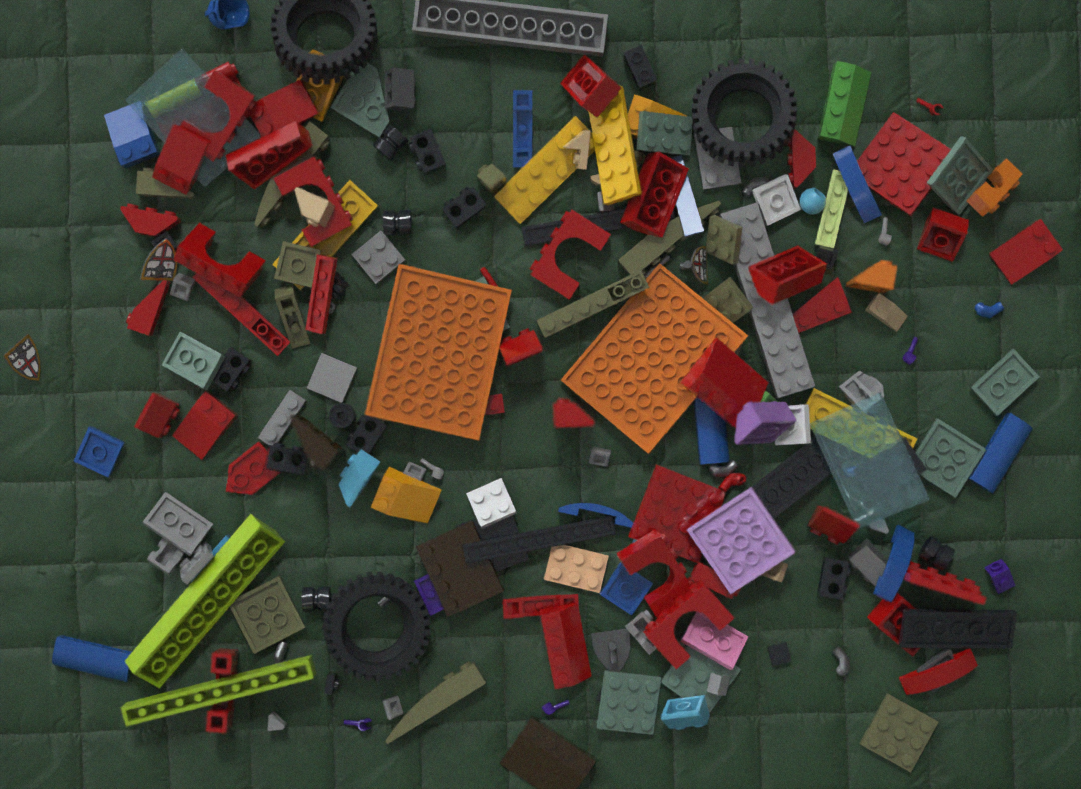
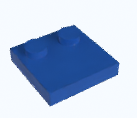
(99, 451)
(626, 590)

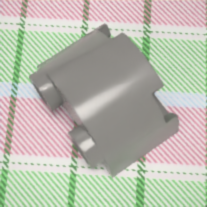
(166, 557)
(637, 627)

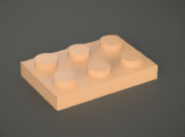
(576, 567)

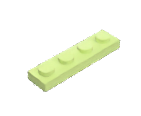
(832, 211)

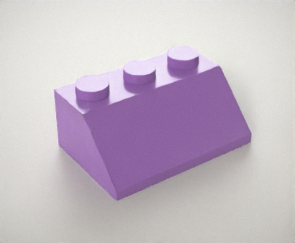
(763, 422)

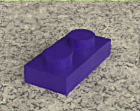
(428, 594)

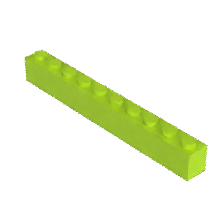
(218, 690)

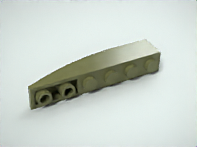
(272, 197)
(651, 247)
(592, 304)

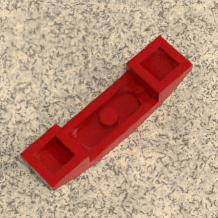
(531, 605)
(940, 674)

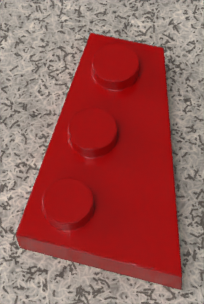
(823, 307)

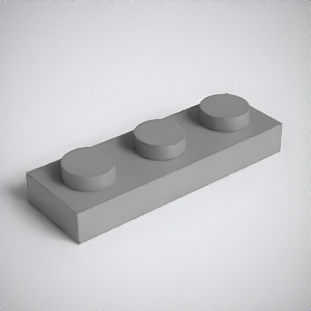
(281, 418)

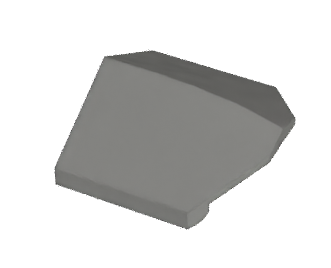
(861, 387)

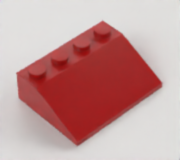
(724, 382)

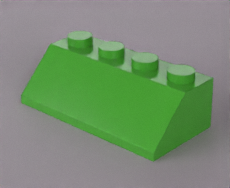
(844, 104)

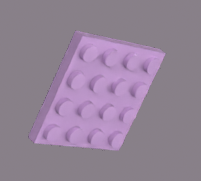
(741, 540)

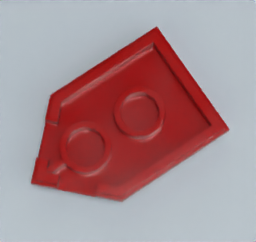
(247, 472)

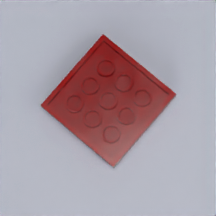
(901, 163)
(674, 505)

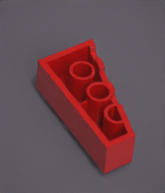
(269, 154)

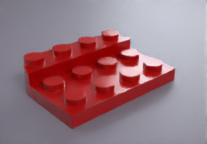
(947, 584)

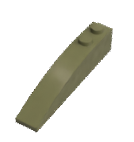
(440, 697)

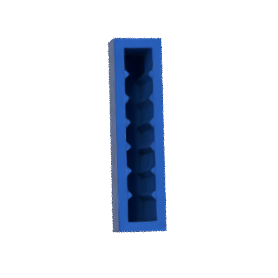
(711, 435)
(1000, 452)
(91, 658)

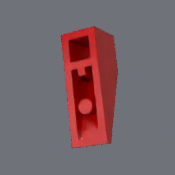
(146, 314)

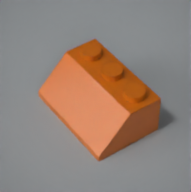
(875, 278)

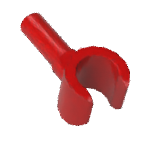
(929, 106)

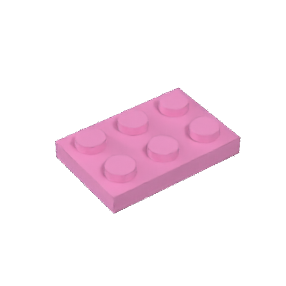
(719, 645)

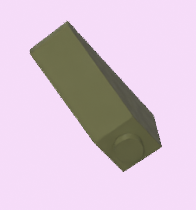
(491, 178)
(153, 188)
(292, 315)

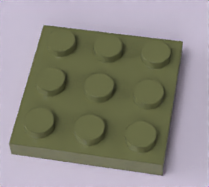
(267, 614)
(898, 732)

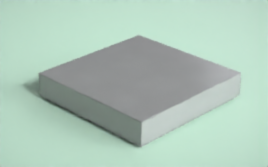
(332, 377)

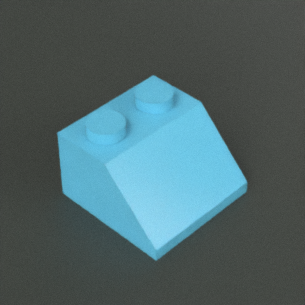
(357, 475)
(686, 712)

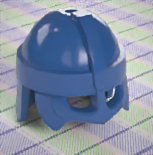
(228, 13)

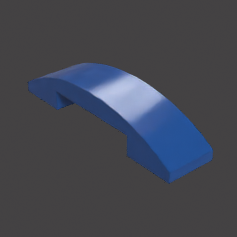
(522, 127)
(856, 184)
(620, 519)
(896, 565)

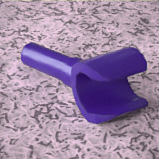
(909, 357)
(548, 708)
(360, 724)

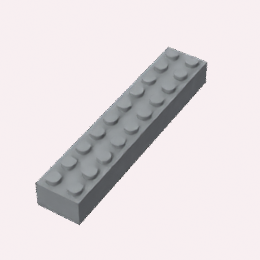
(512, 25)
(771, 322)

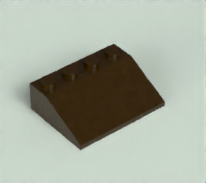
(317, 445)
(456, 582)
(547, 758)

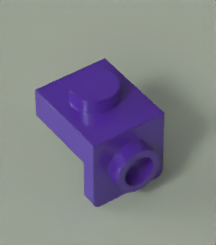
(1000, 576)

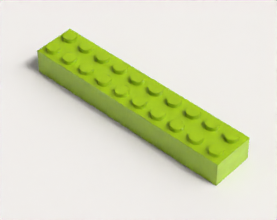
(204, 601)

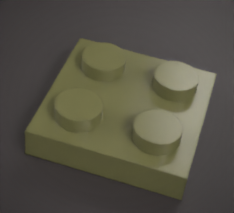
(723, 239)
(296, 264)
(729, 300)

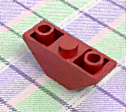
(801, 159)
(149, 221)

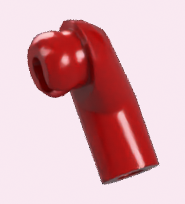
(733, 479)

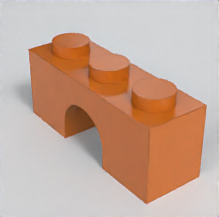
(1004, 178)

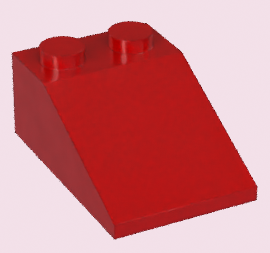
(590, 86)
(282, 108)
(180, 159)
(1025, 251)
(521, 347)
(204, 424)
(832, 524)
(888, 618)

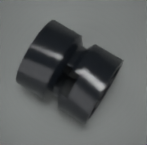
(390, 143)
(397, 222)
(342, 415)
(937, 553)
(315, 599)

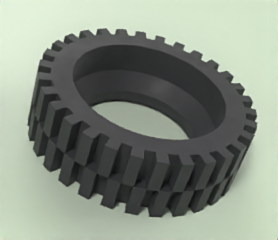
(291, 16)
(744, 78)
(383, 662)

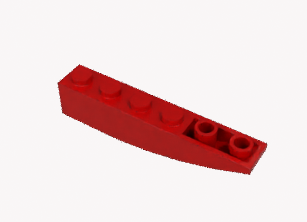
(247, 315)

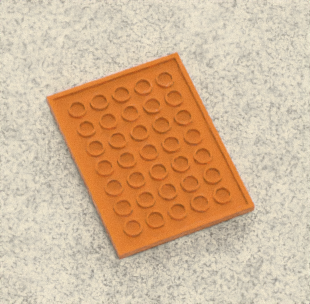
(438, 352)
(645, 353)

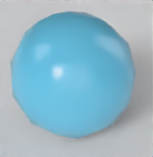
(812, 201)

